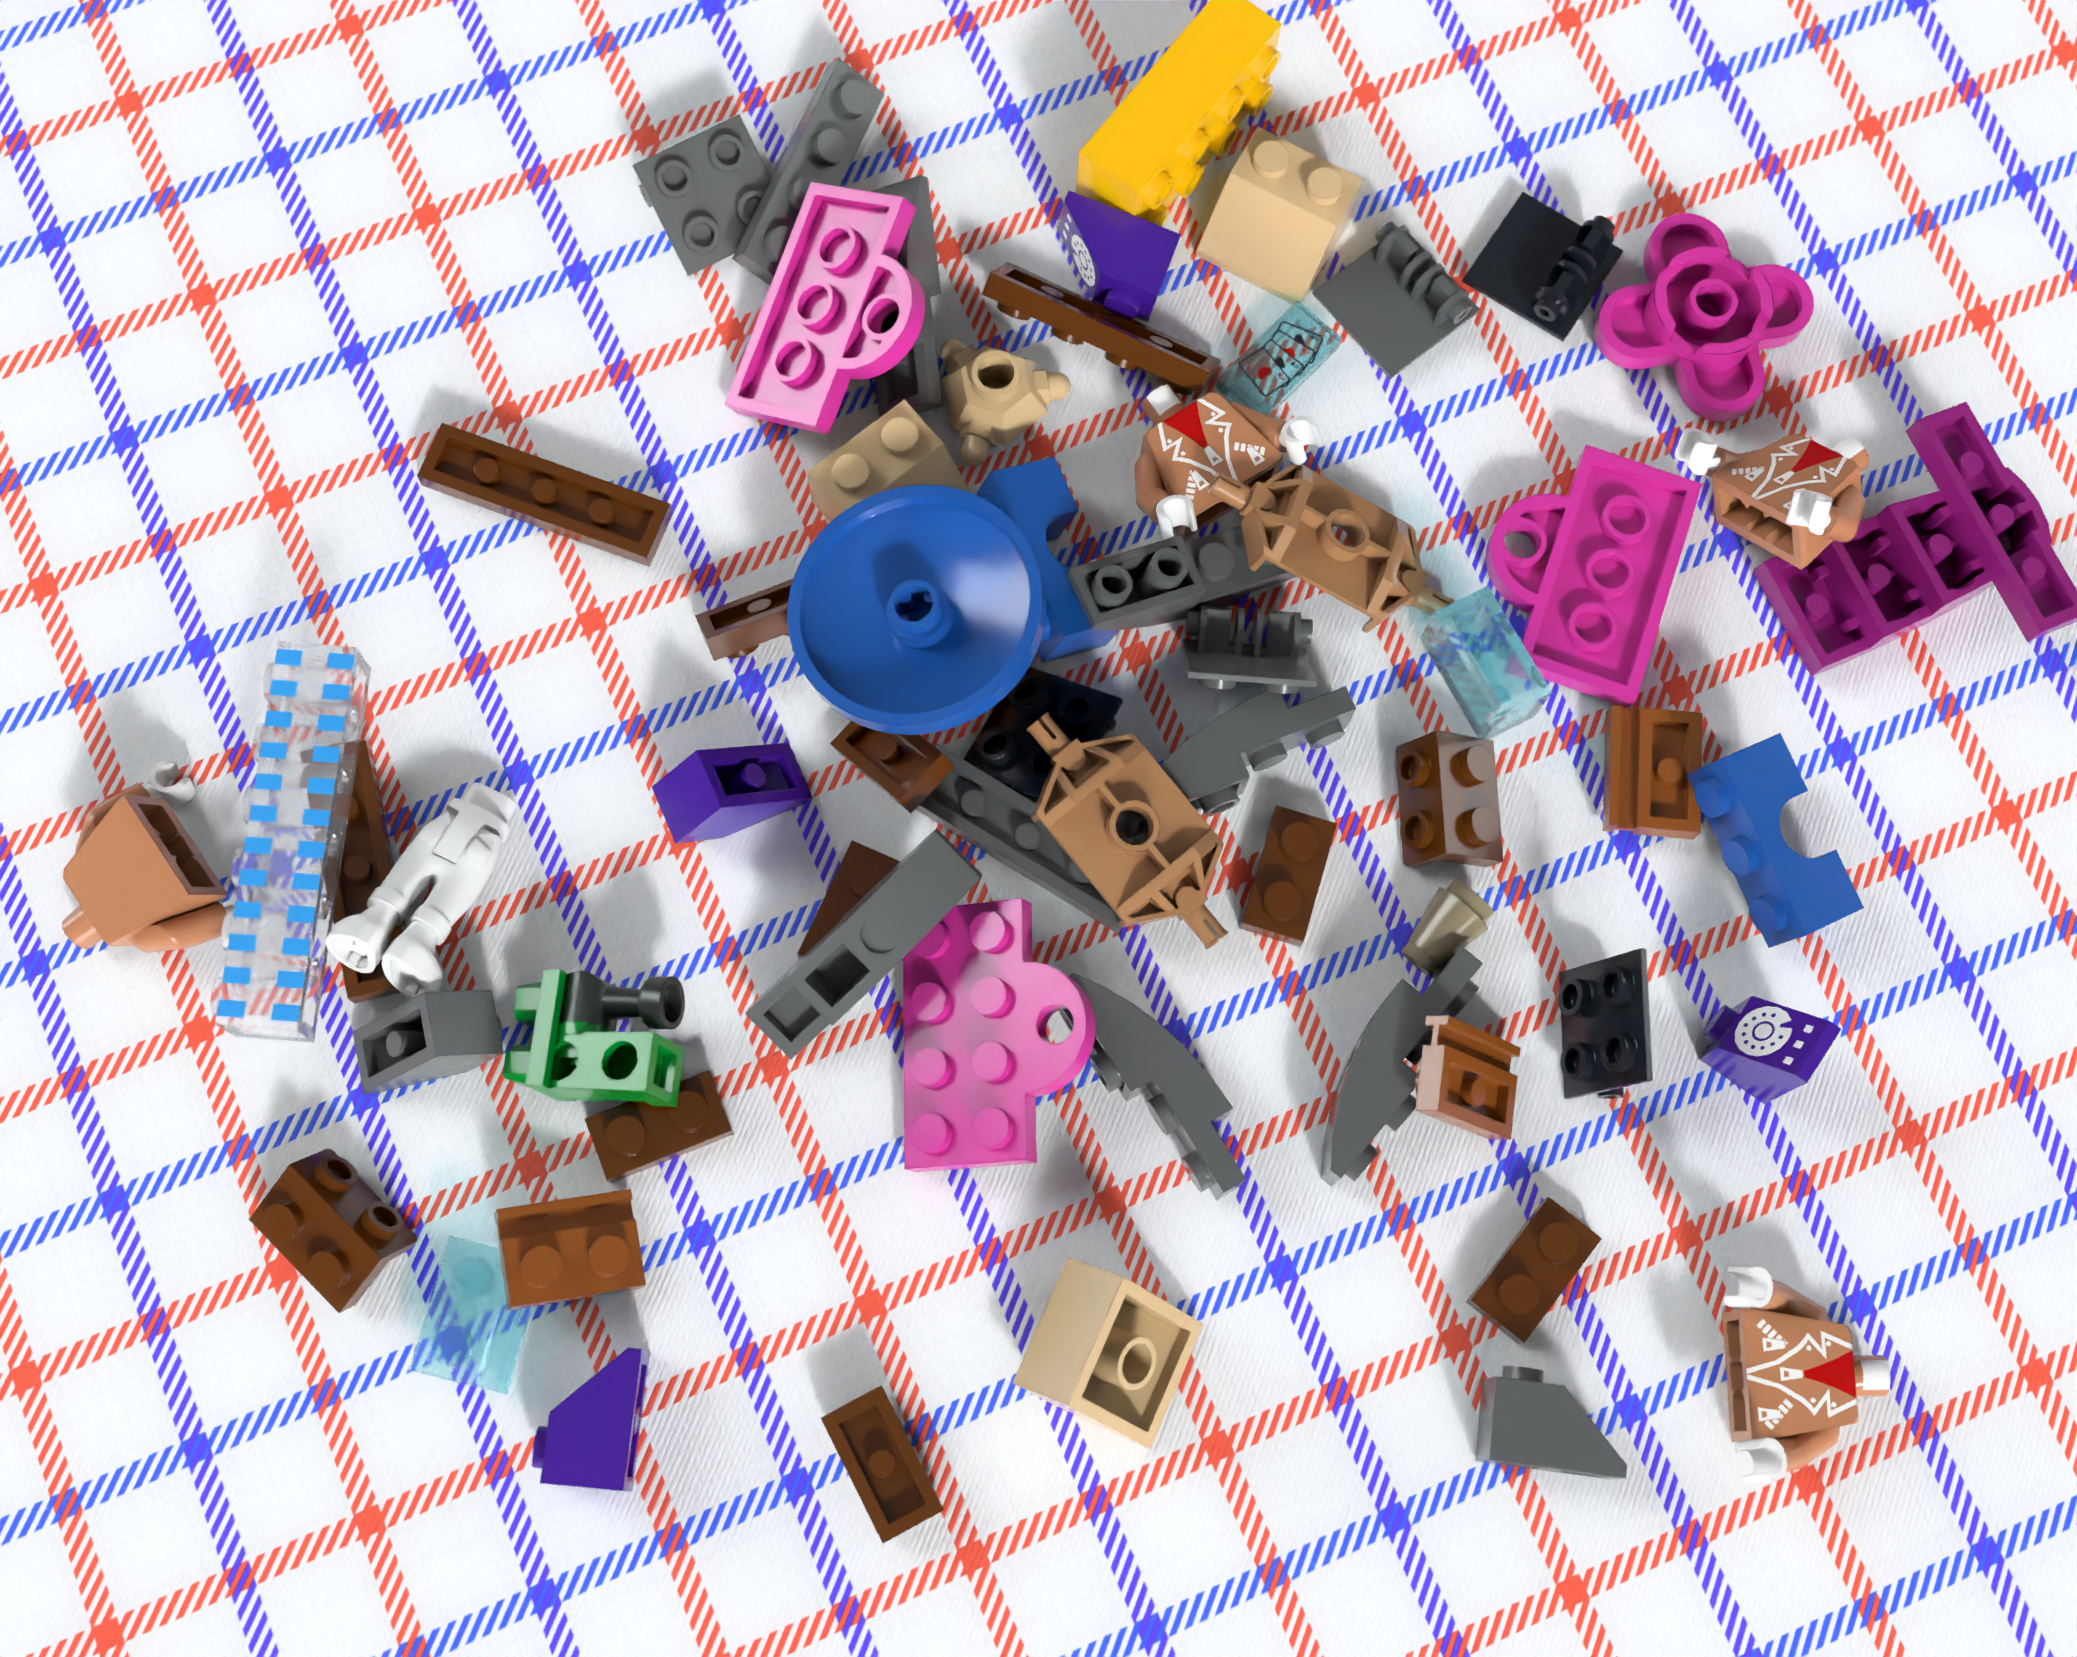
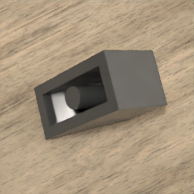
(428, 1039)
(1541, 1428)

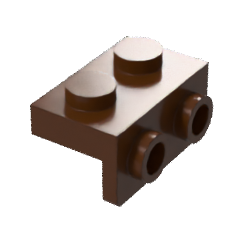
(1448, 800)
(332, 1227)

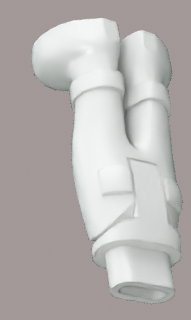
(451, 856)

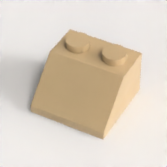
(1279, 216)
(884, 456)
(1108, 1352)

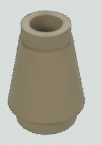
(1448, 924)

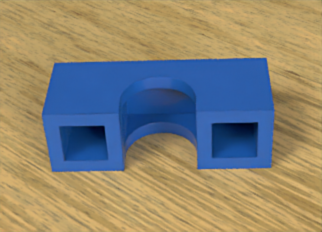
(1043, 508)
(1744, 805)

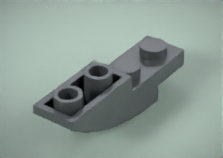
(917, 374)
(1167, 579)
(1254, 733)
(864, 944)
(1143, 1055)
(1376, 1080)

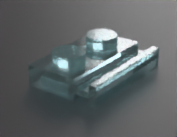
(467, 1322)

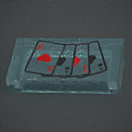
(1279, 361)

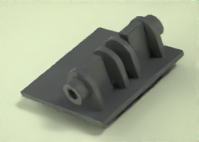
(705, 192)
(1396, 300)
(1220, 663)

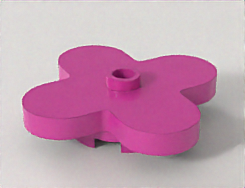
(1703, 317)

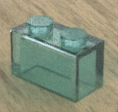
(1485, 664)

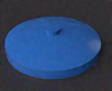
(917, 609)

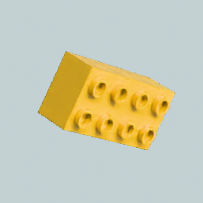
(1182, 112)

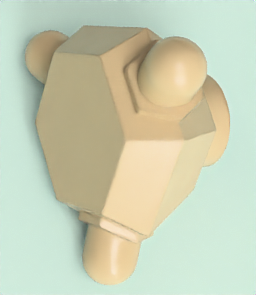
(995, 395)

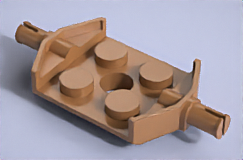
(1291, 527)
(1080, 810)

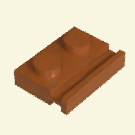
(1648, 770)
(1467, 1078)
(569, 1249)

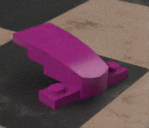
(1927, 556)

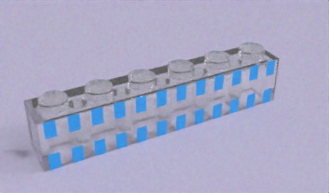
(292, 843)

